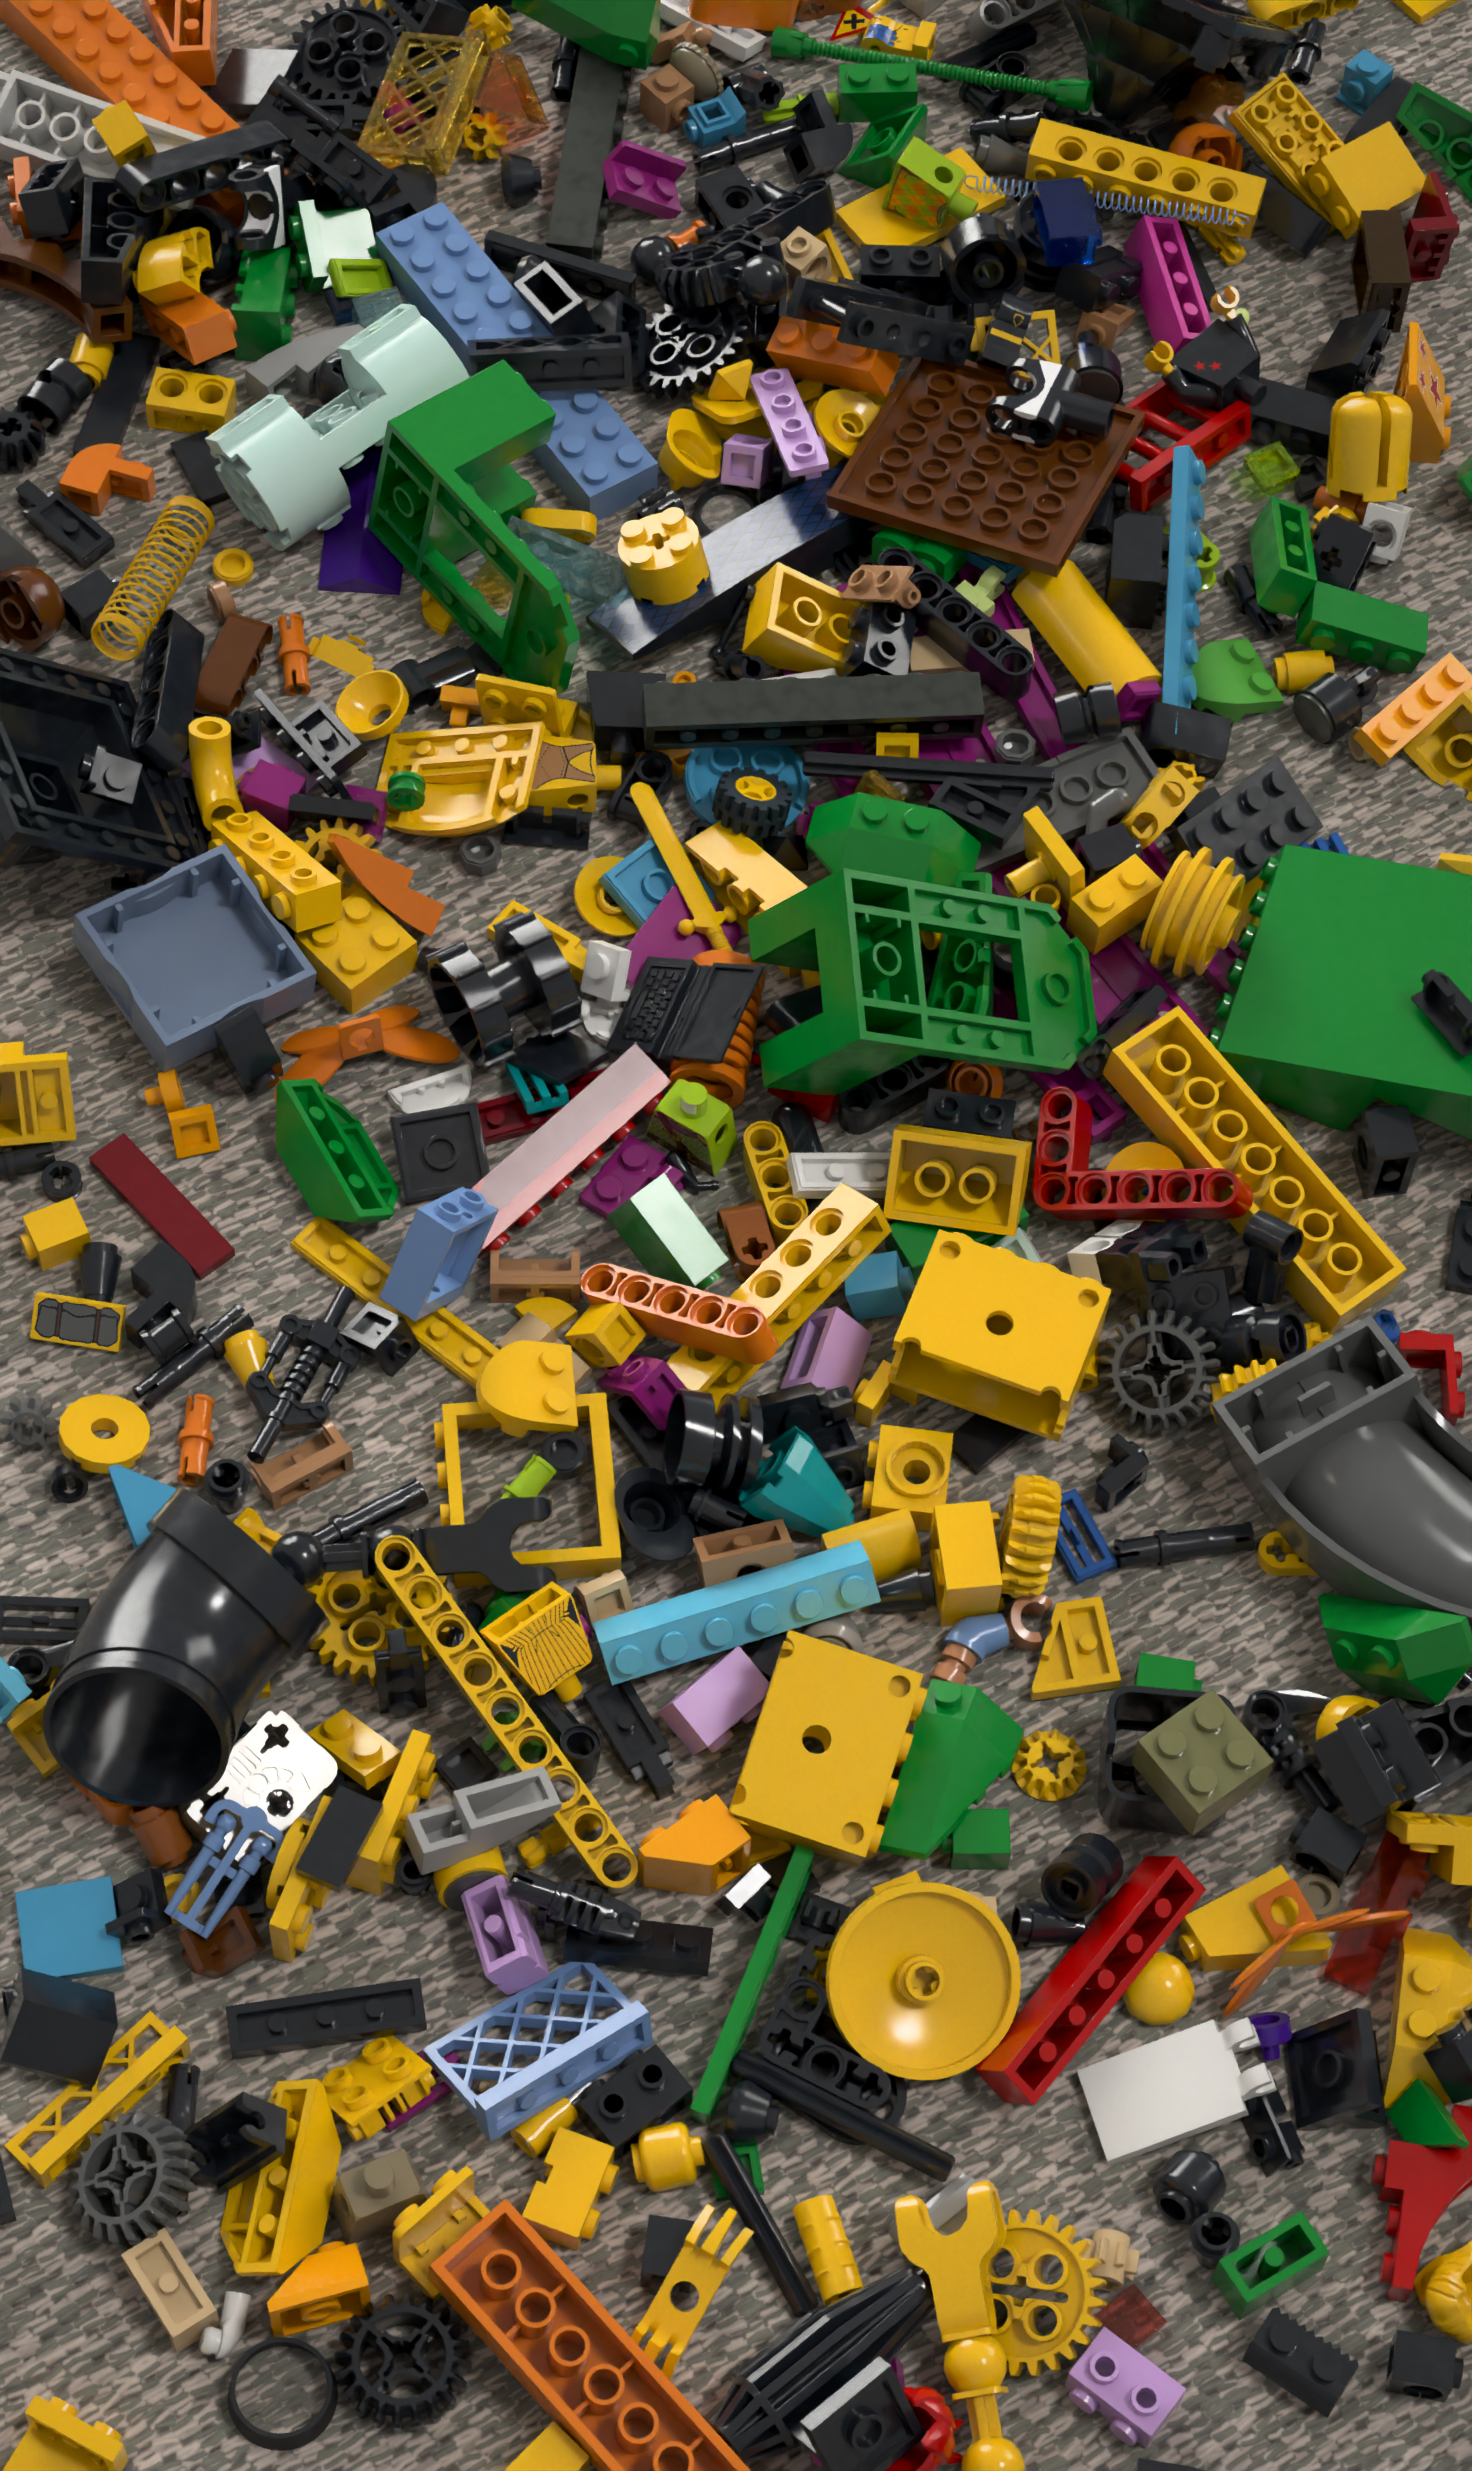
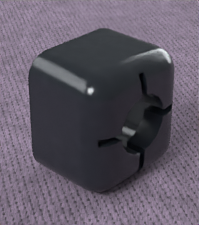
(1140, 1710)

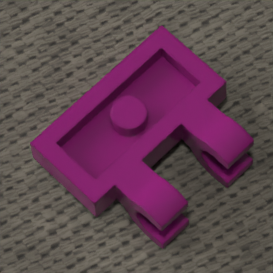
(625, 1174)

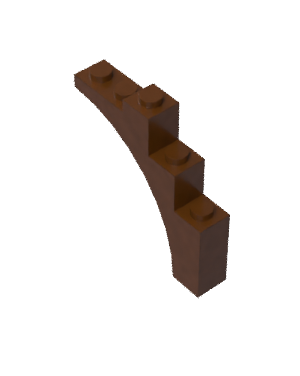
(43, 273)

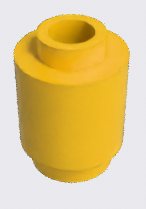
(92, 359)
(1300, 668)

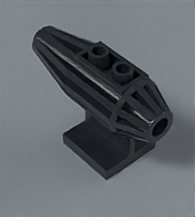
(833, 2382)

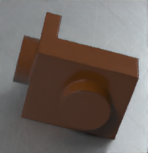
(226, 1948)

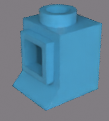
(714, 119)

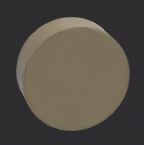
(1320, 1894)

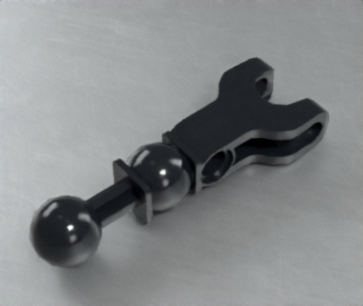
(447, 1549)

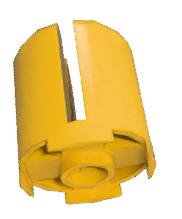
(1369, 446)

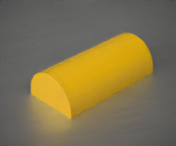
(1083, 629)

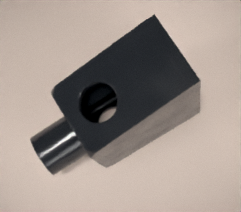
(616, 712)

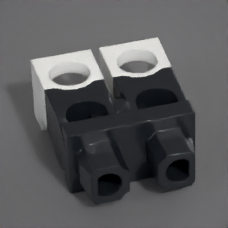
(1138, 1254)

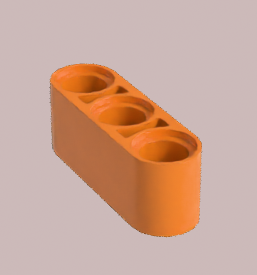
(745, 13)

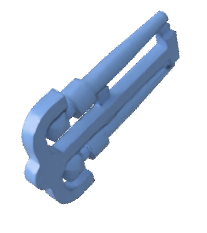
(253, 1820)

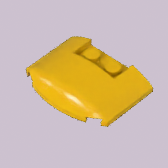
(470, 775)

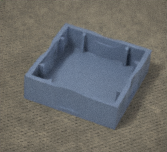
(192, 955)

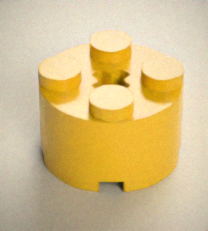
(663, 557)

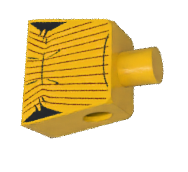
(543, 1642)

